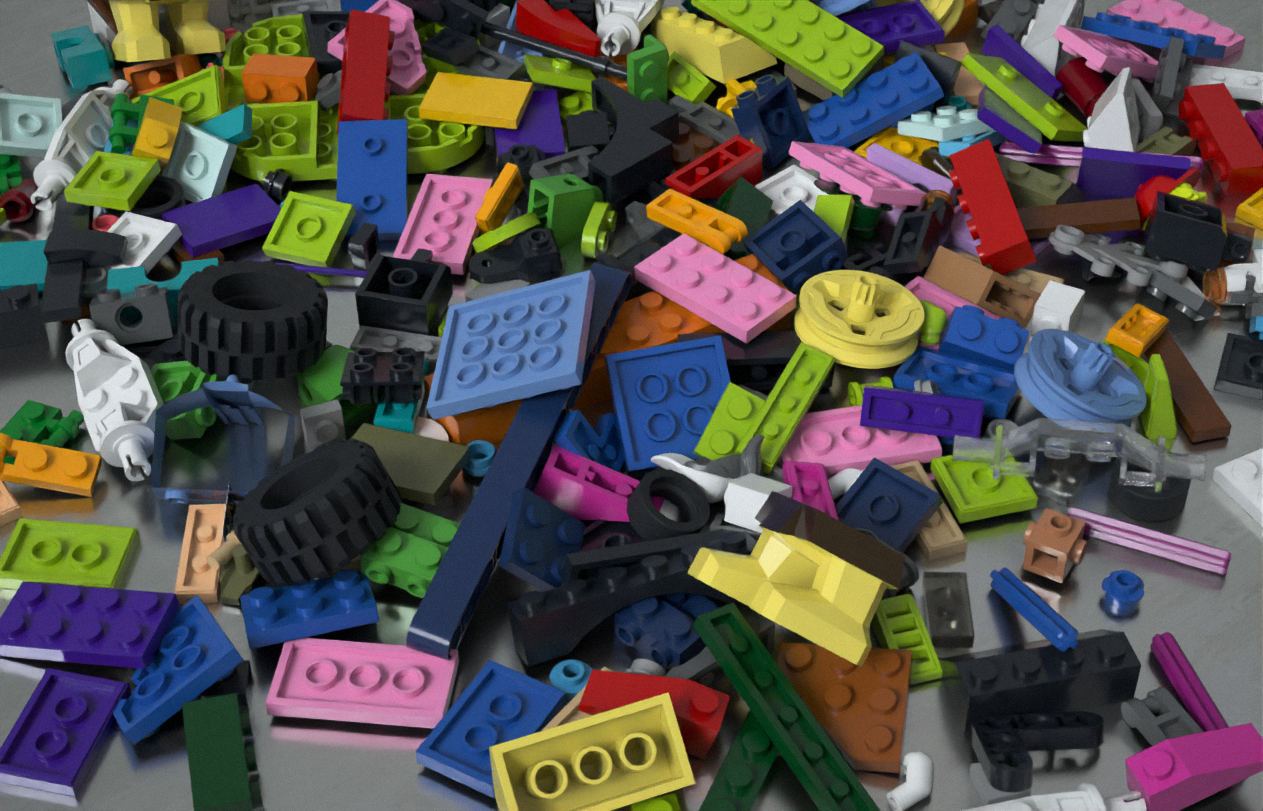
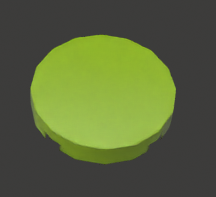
(506, 232)

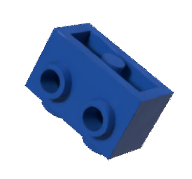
(982, 338)

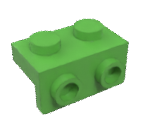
(648, 71)

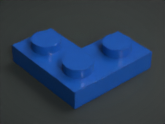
(595, 444)

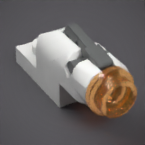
(1236, 283)

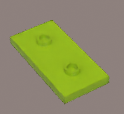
(1025, 97)

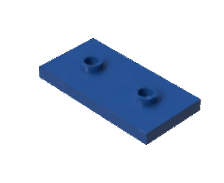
(374, 174)

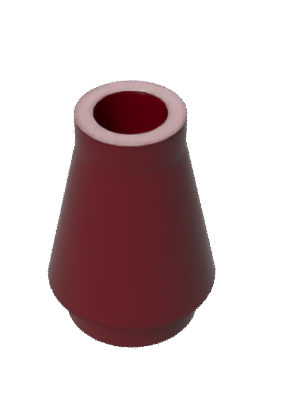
(18, 201)

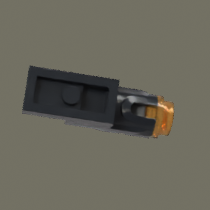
(920, 234)

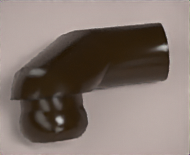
(936, 162)

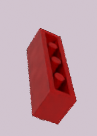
(365, 68)
(1223, 138)
(992, 209)

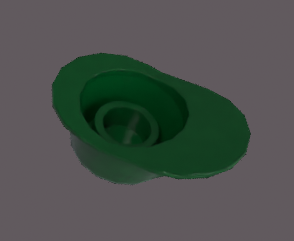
(863, 218)

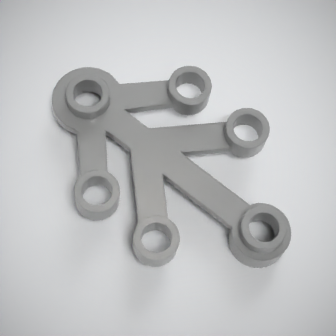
(1105, 255)

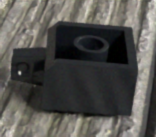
(1192, 234)
(404, 293)

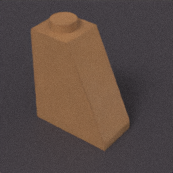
(982, 286)

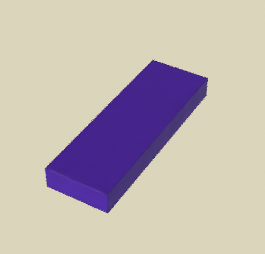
(1001, 44)
(921, 412)

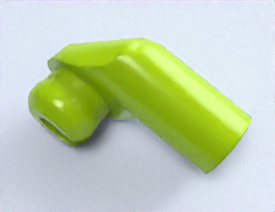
(934, 323)

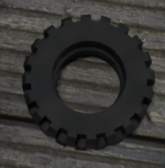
(252, 320)
(317, 512)

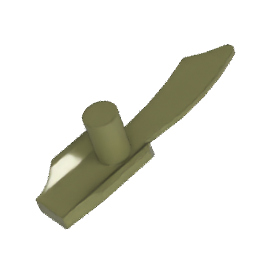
(237, 576)

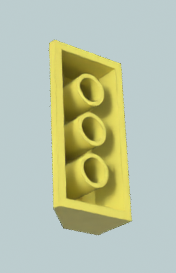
(709, 47)
(594, 761)

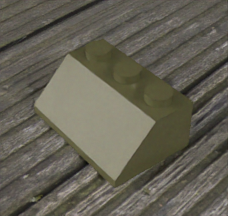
(1035, 187)

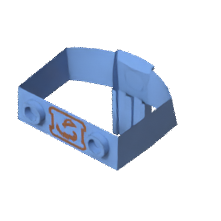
(233, 404)

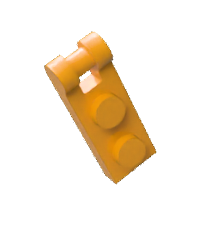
(696, 220)
(49, 467)

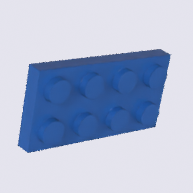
(1152, 34)
(873, 103)

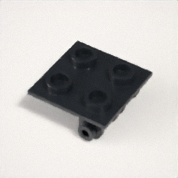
(372, 368)

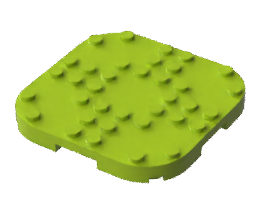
(305, 137)

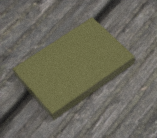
(417, 464)

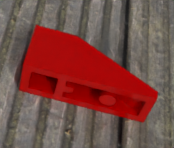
(719, 169)
(696, 706)

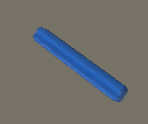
(1034, 609)

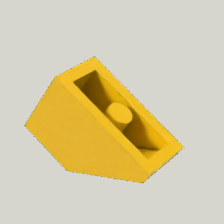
(158, 131)

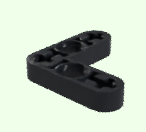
(1005, 739)

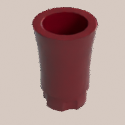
(1081, 85)

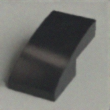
(95, 246)

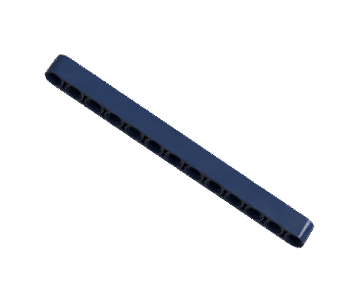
(517, 465)

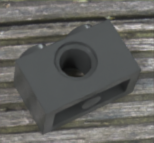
(154, 305)

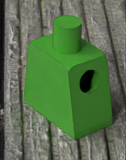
(562, 205)
(323, 380)

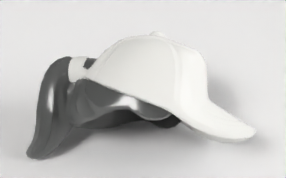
(714, 475)

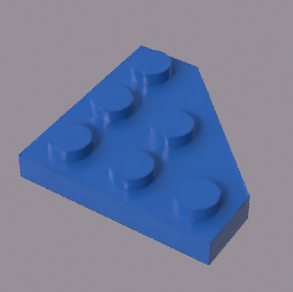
(184, 665)

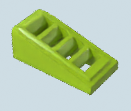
(1159, 414)
(903, 614)

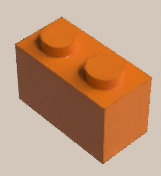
(279, 78)

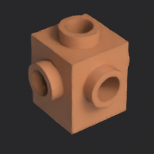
(1055, 537)

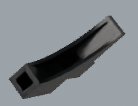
(641, 141)

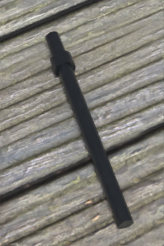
(600, 65)

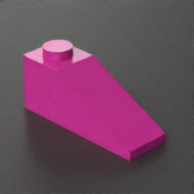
(586, 487)
(1194, 766)

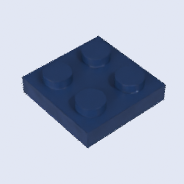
(888, 505)
(538, 540)

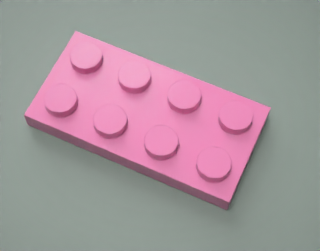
(1174, 14)
(1107, 53)
(856, 175)
(444, 220)
(715, 287)
(841, 443)
(361, 683)

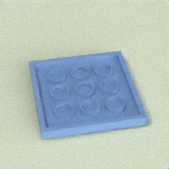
(513, 345)

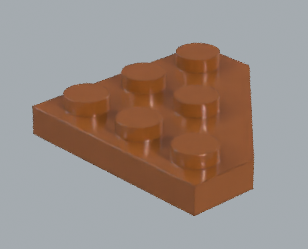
(855, 705)

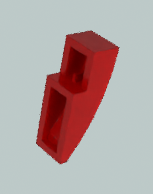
(557, 27)

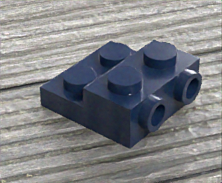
(771, 118)
(797, 246)
(664, 627)

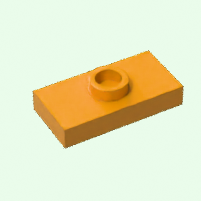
(499, 199)
(1137, 330)

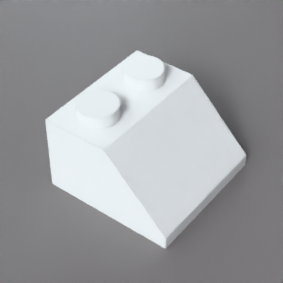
(1115, 117)

